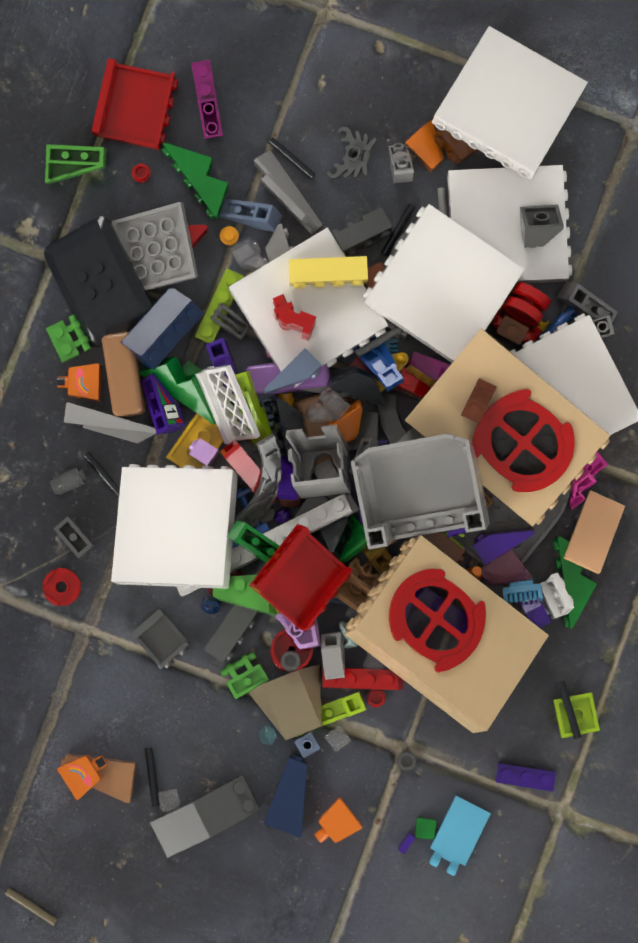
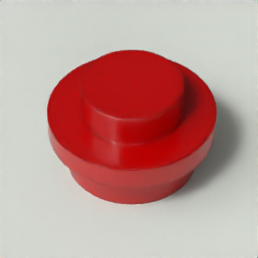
(141, 173)
(376, 698)

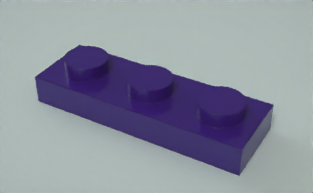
(525, 776)

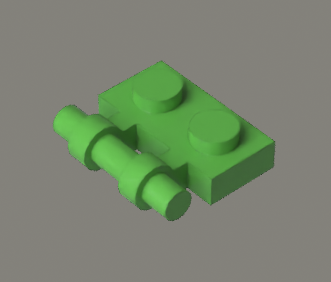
(63, 341)
(247, 680)

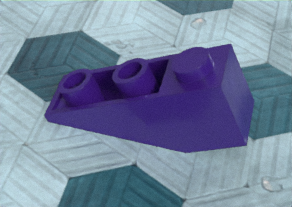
(221, 356)

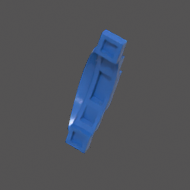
(381, 365)

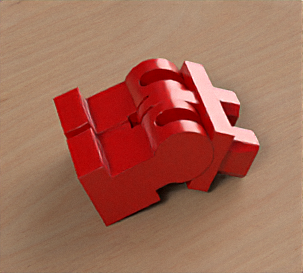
(290, 320)

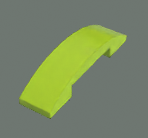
(342, 708)

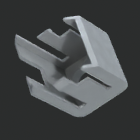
(309, 451)

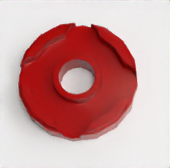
(50, 586)

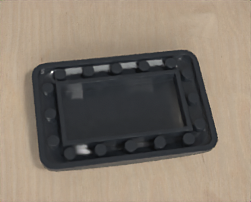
(97, 280)

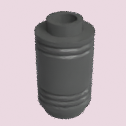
(68, 481)

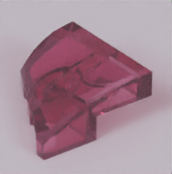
(505, 569)

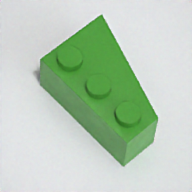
(72, 161)
(243, 595)

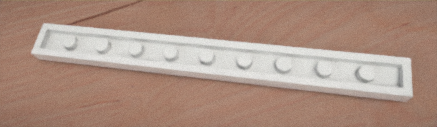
(313, 520)

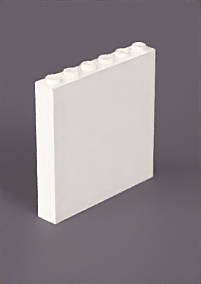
(509, 103)
(489, 207)
(442, 283)
(339, 311)
(583, 372)
(175, 526)

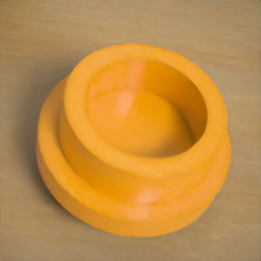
(229, 235)

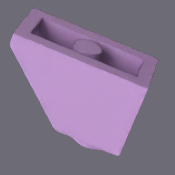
(203, 452)

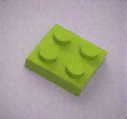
(584, 711)

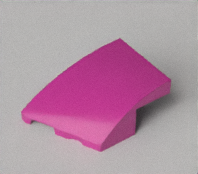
(585, 481)

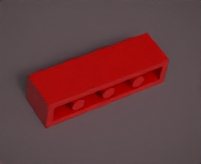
(366, 679)

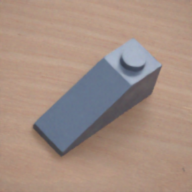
(252, 214)
(298, 371)

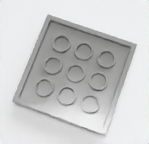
(158, 245)

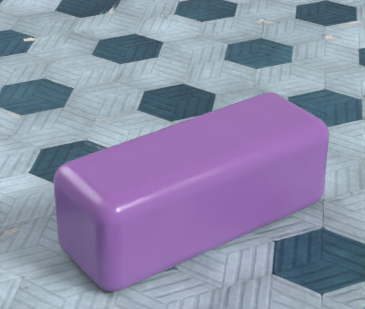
(265, 373)

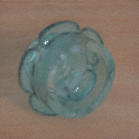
(267, 735)

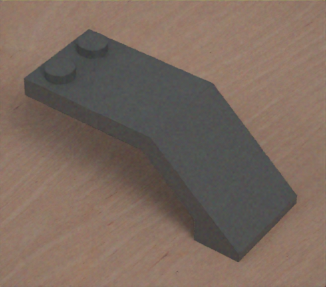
(204, 817)

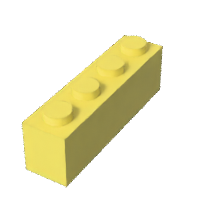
(328, 271)

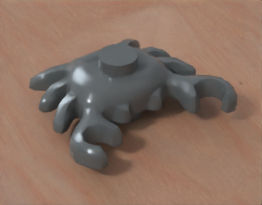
(357, 155)

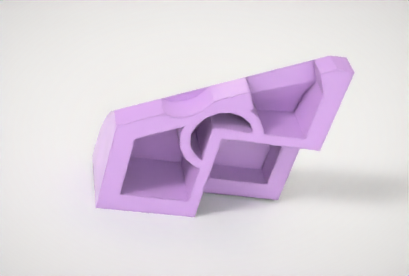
(302, 639)

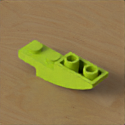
(258, 413)

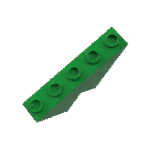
(196, 172)
(181, 386)
(576, 585)

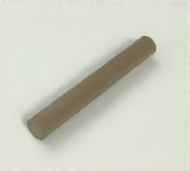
(31, 906)

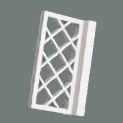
(223, 411)

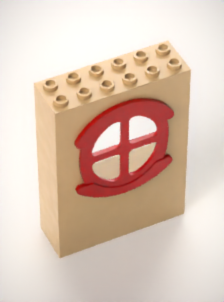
(516, 390)
(489, 658)

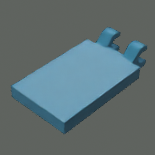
(458, 834)

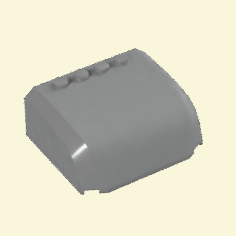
(419, 489)

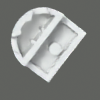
(555, 597)

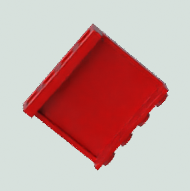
(134, 105)
(301, 578)

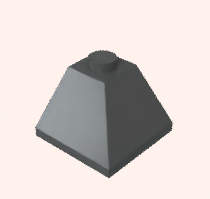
(540, 224)

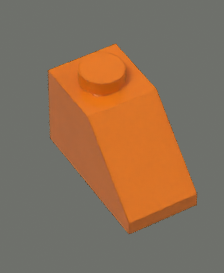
(350, 421)

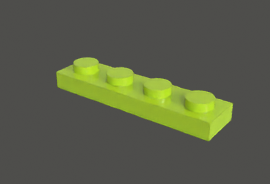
(208, 329)

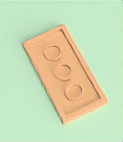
(594, 532)

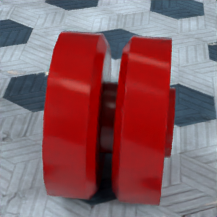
(526, 304)
(280, 645)

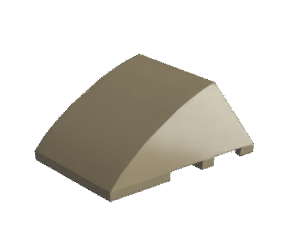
(292, 701)

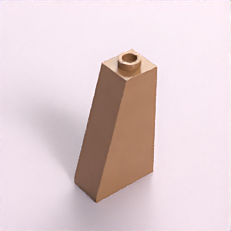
(117, 777)

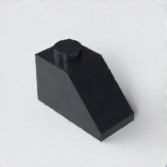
(337, 535)

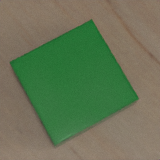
(425, 828)

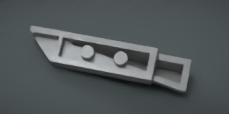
(286, 192)
(107, 424)

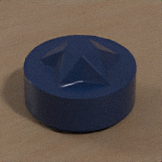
(210, 605)

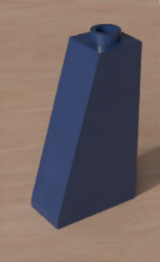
(288, 802)

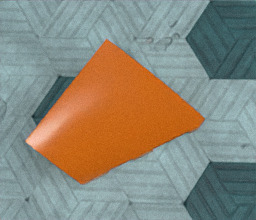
(425, 146)

